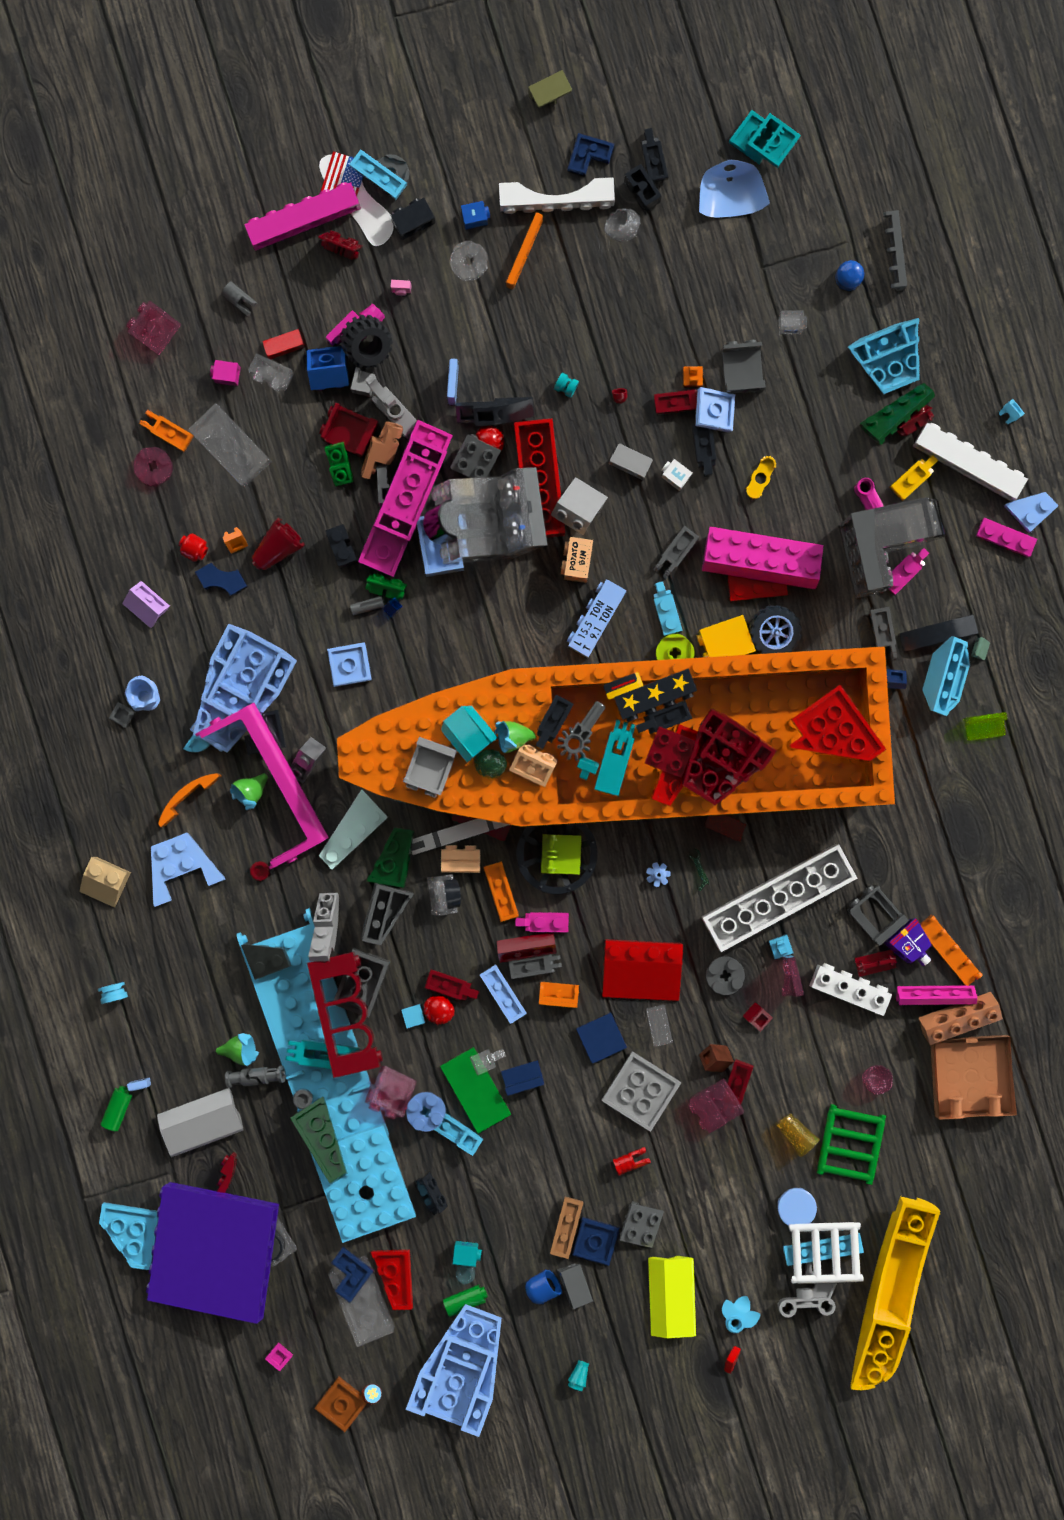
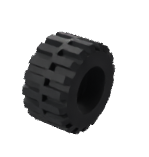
(356, 332)

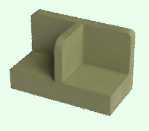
(549, 89)

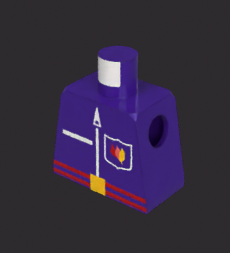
(910, 943)

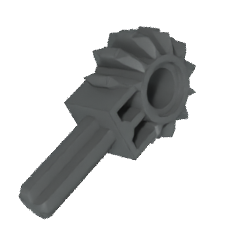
(581, 732)

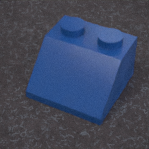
(327, 368)

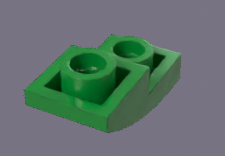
(339, 464)

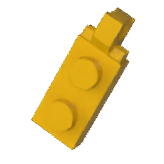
(913, 478)

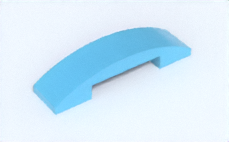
(457, 1133)

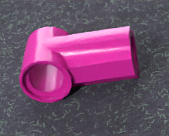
(869, 499)

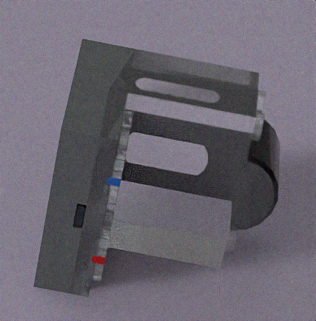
(487, 517)
(884, 530)

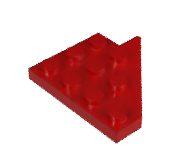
(836, 729)

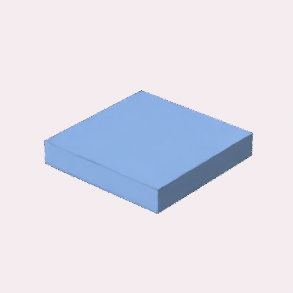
(452, 381)
(715, 410)
(349, 664)

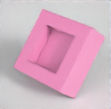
(400, 287)

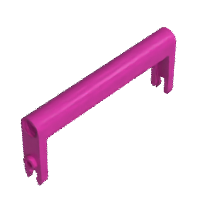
(283, 776)

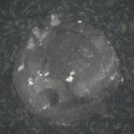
(622, 225)

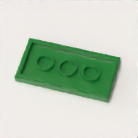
(475, 1092)

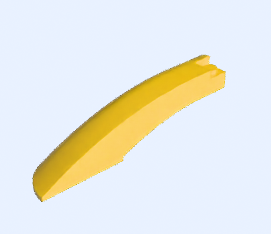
(893, 1292)

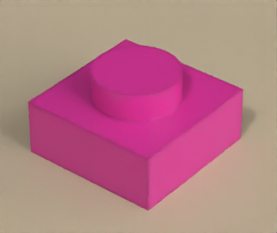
(279, 1356)

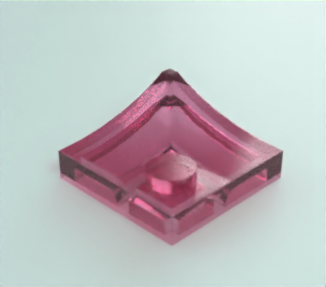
(792, 983)

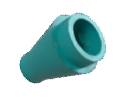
(579, 1376)

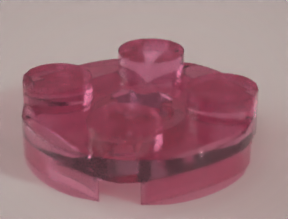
(148, 456)

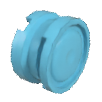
(112, 993)

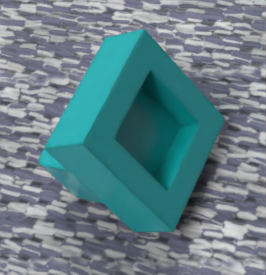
(587, 766)

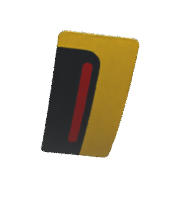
(623, 685)

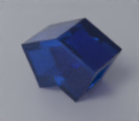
(392, 608)

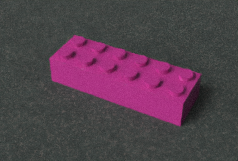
(762, 558)

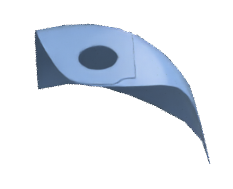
(733, 198)

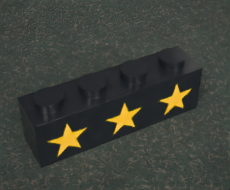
(655, 694)

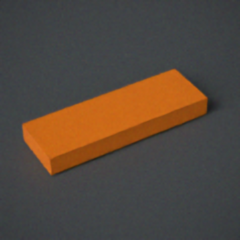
(501, 891)

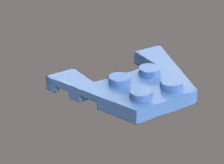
(177, 858)

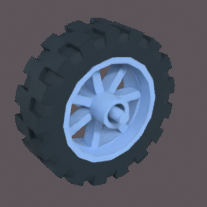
(777, 612)

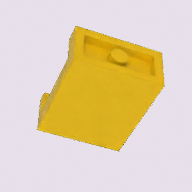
(726, 638)

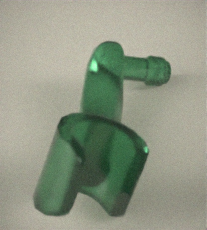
(700, 870)

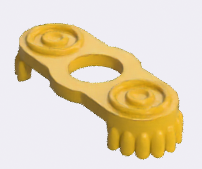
(766, 467)

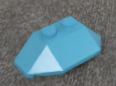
(947, 676)

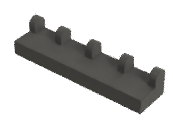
(896, 250)

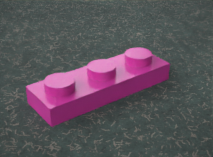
(1006, 537)

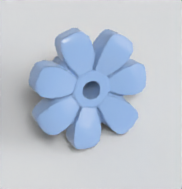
(653, 874)

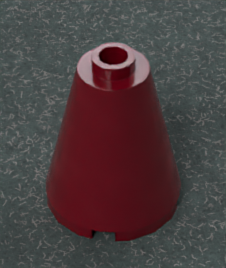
(276, 545)

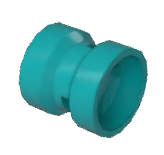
(562, 383)

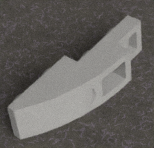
(325, 927)

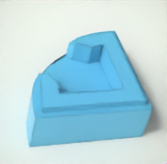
(196, 744)

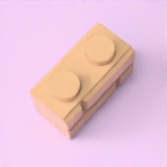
(460, 860)

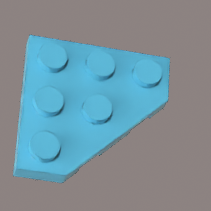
(131, 1232)

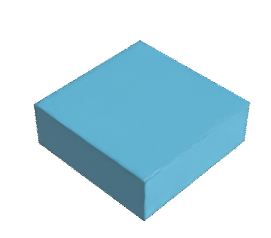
(413, 1016)

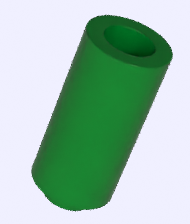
(116, 1108)
(472, 1296)

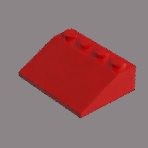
(642, 969)

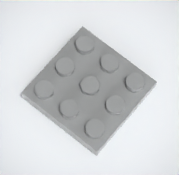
(641, 1091)

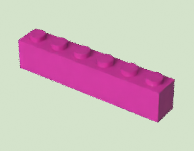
(302, 216)

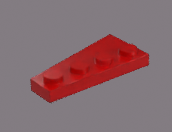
(667, 784)

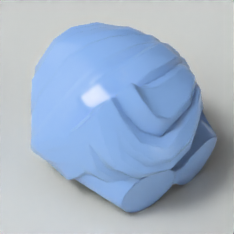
(142, 694)

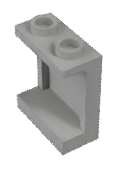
(579, 506)
(430, 767)

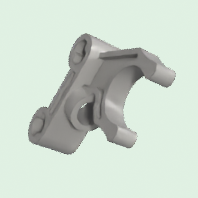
(386, 401)
(810, 1297)

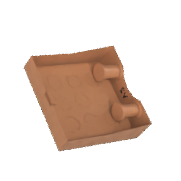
(973, 1077)

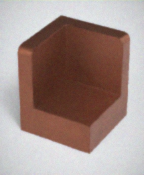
(716, 1058)

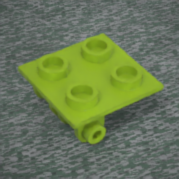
(561, 854)

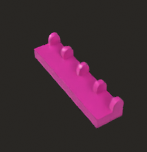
(936, 995)

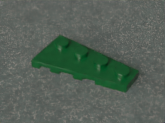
(887, 419)
(319, 1135)

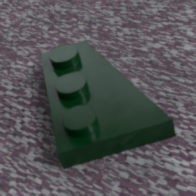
(394, 861)

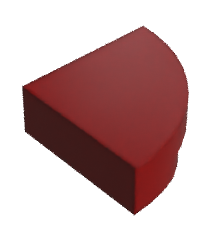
(732, 1359)

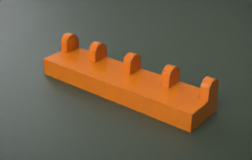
(950, 951)

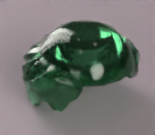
(490, 763)

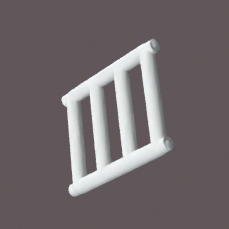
(837, 1277)

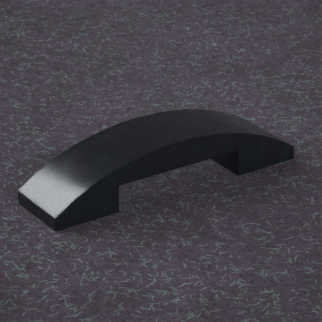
(938, 633)

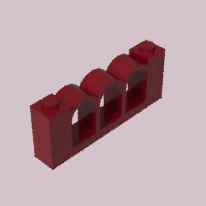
(354, 1061)

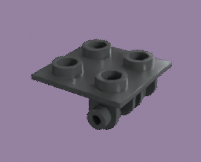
(475, 458)
(641, 1225)

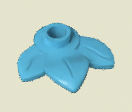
(739, 1311)

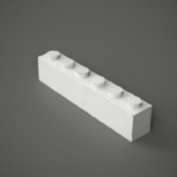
(970, 462)

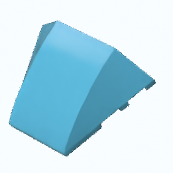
(890, 355)

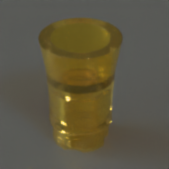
(797, 1134)

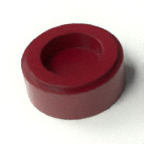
(259, 870)

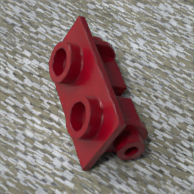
(921, 417)
(875, 962)

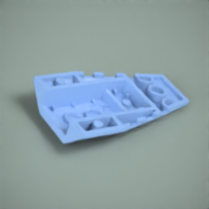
(240, 673)
(460, 1372)

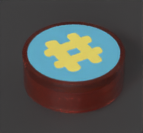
(371, 1394)

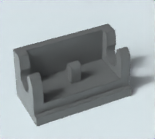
(575, 1285)

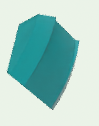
(467, 732)

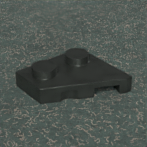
(265, 959)

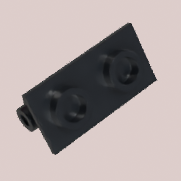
(436, 1201)

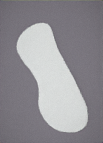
(371, 217)

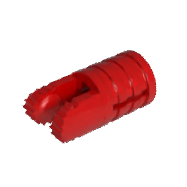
(626, 1162)

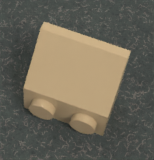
(104, 881)

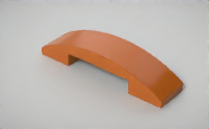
(169, 812)

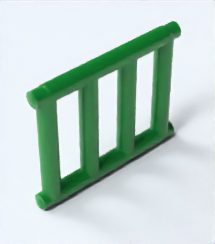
(827, 1149)

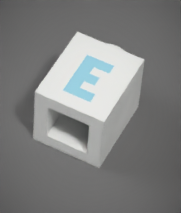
(676, 474)

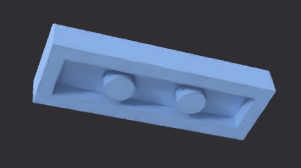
(503, 994)

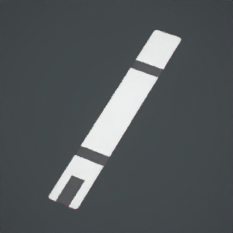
(453, 834)

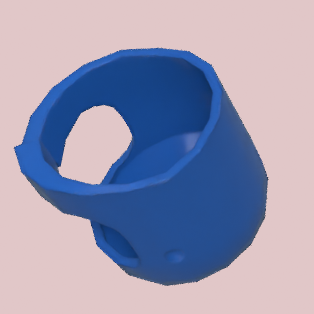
(849, 275)
(539, 1290)

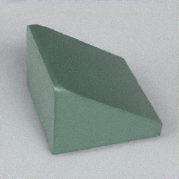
(980, 648)

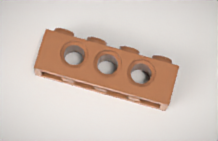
(960, 1019)

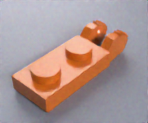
(168, 431)

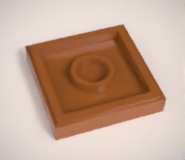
(341, 1404)

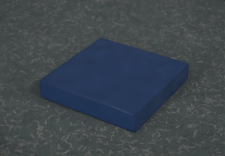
(601, 1037)
(595, 1241)

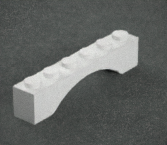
(517, 198)

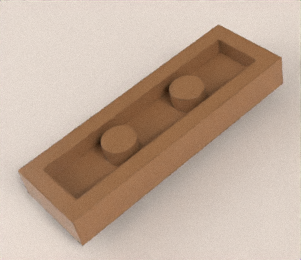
(566, 1227)

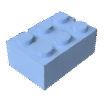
(431, 555)

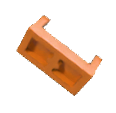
(558, 994)

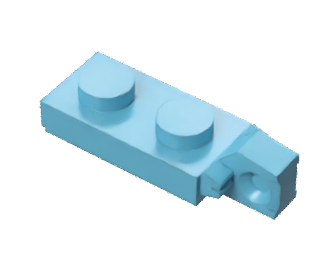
(666, 610)

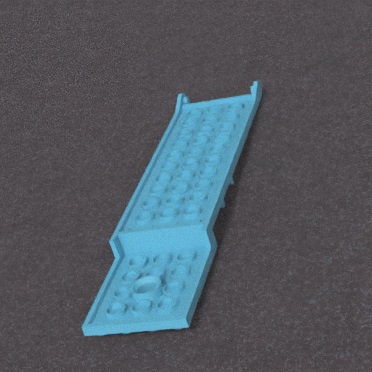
(361, 1132)

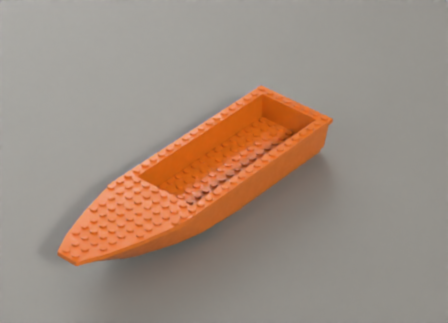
(751, 689)

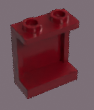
(348, 428)

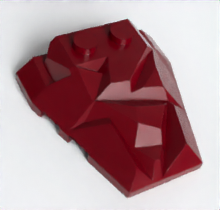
(724, 757)

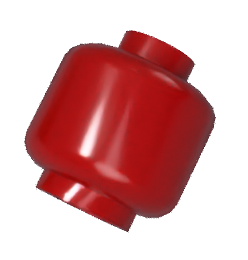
(193, 547)

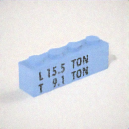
(596, 619)

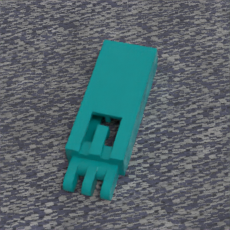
(614, 765)
(301, 1052)

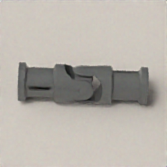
(255, 1076)

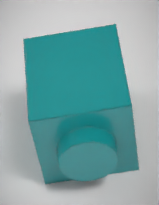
(466, 1253)

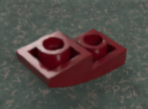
(228, 1169)

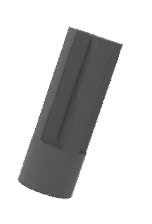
(368, 605)

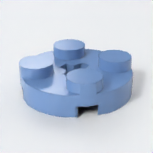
(431, 1102)

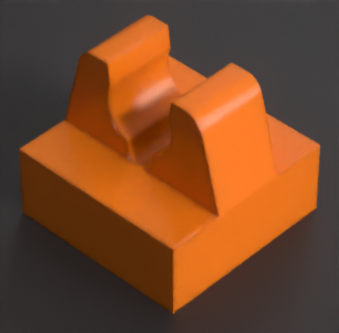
(693, 376)
(235, 540)

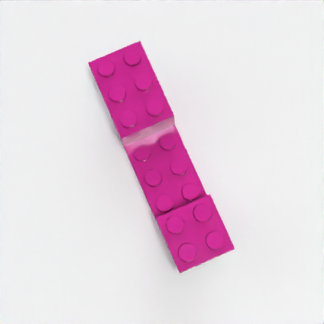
(405, 498)

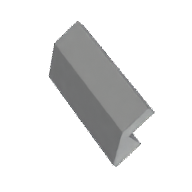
(199, 1122)

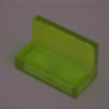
(985, 726)

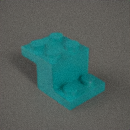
(764, 138)

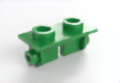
(378, 583)

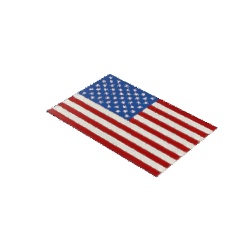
(340, 172)

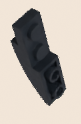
(495, 412)

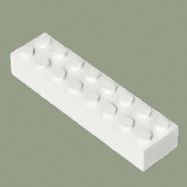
(779, 897)

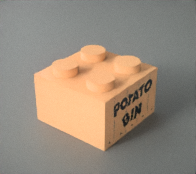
(578, 559)

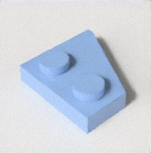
(1031, 510)

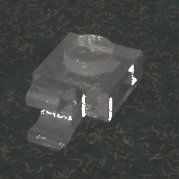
(485, 1060)

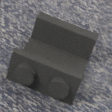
(743, 367)

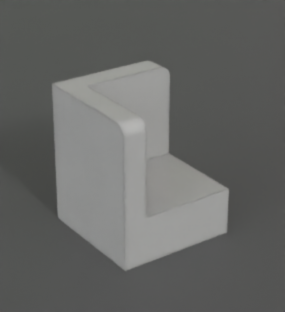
(359, 384)

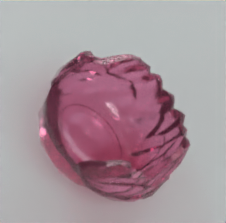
(877, 1079)

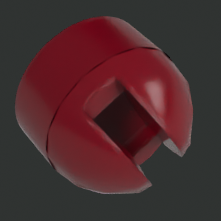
(619, 395)

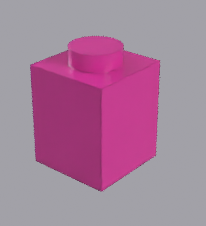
(225, 372)

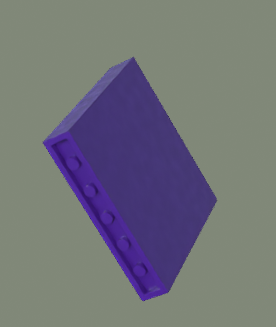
(212, 1252)

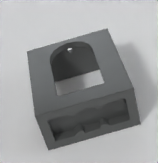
(898, 918)

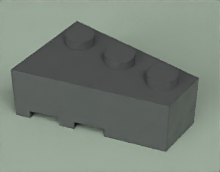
(383, 911)

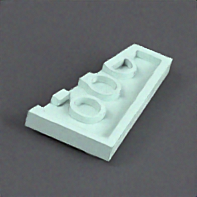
(354, 828)

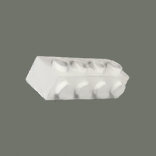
(851, 990)

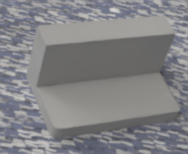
(630, 461)

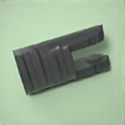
(237, 296)

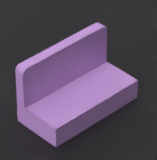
(145, 604)

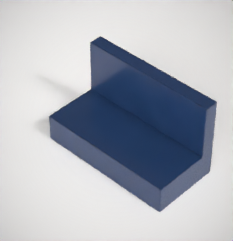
(522, 1077)

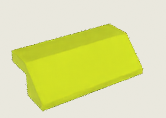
(672, 1297)

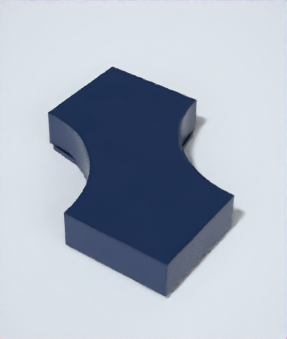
(213, 577)

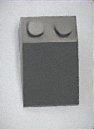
(371, 974)

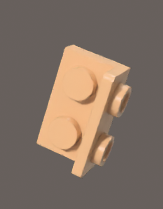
(533, 764)

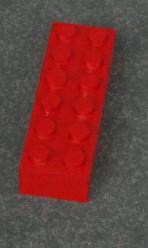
(537, 449)

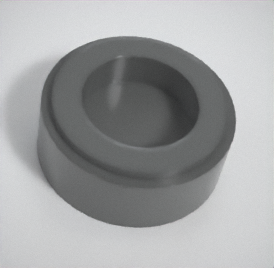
(302, 1098)

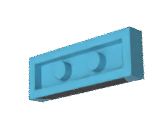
(378, 174)

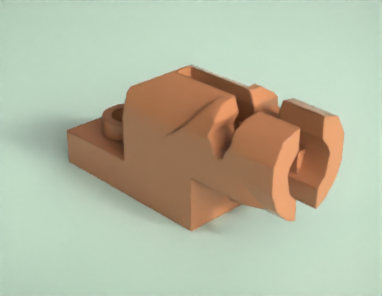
(382, 448)

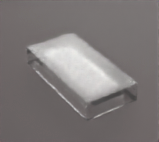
(659, 1025)

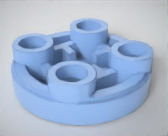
(796, 1206)

